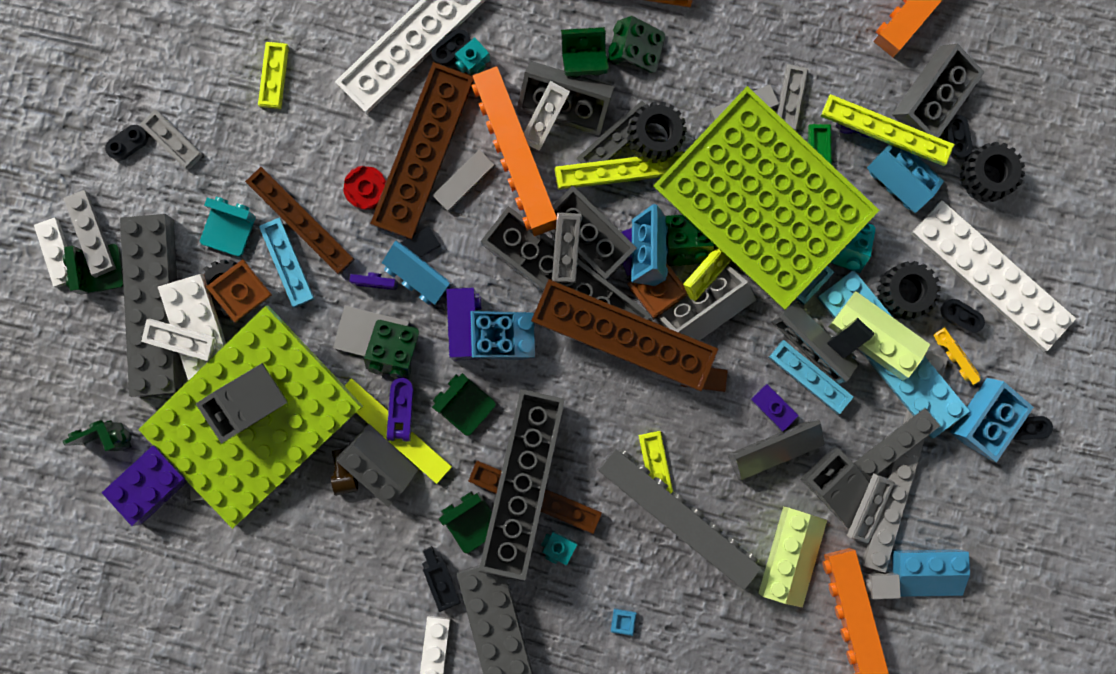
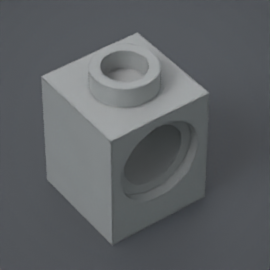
(882, 585)

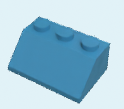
(905, 177)
(649, 237)
(415, 273)
(992, 419)
(931, 572)

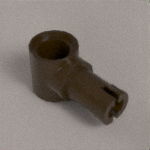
(342, 481)

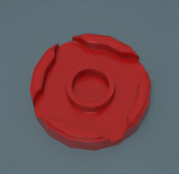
(364, 187)

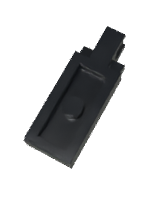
(439, 580)

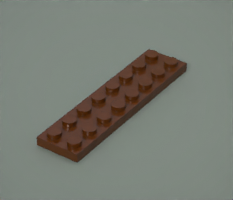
(422, 151)
(624, 335)

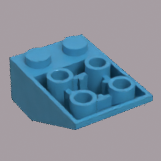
(502, 335)

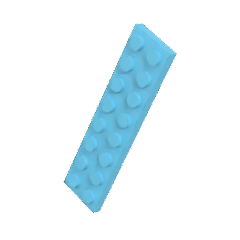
(925, 384)

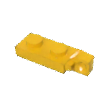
(955, 354)

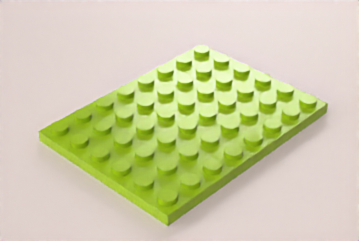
(766, 198)
(256, 461)

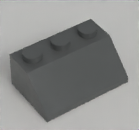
(377, 465)

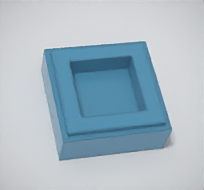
(623, 622)

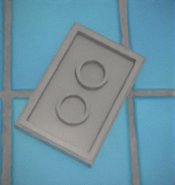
(356, 329)

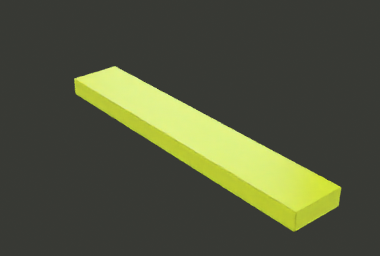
(887, 130)
(611, 171)
(416, 450)

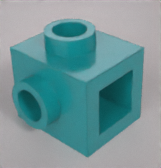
(472, 57)
(558, 548)

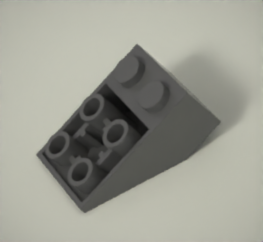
(241, 403)
(837, 484)

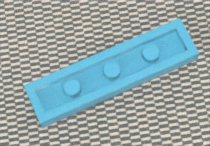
(286, 262)
(810, 377)

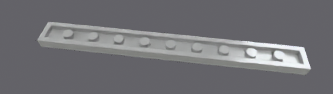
(902, 473)

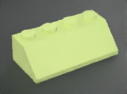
(891, 345)
(792, 557)

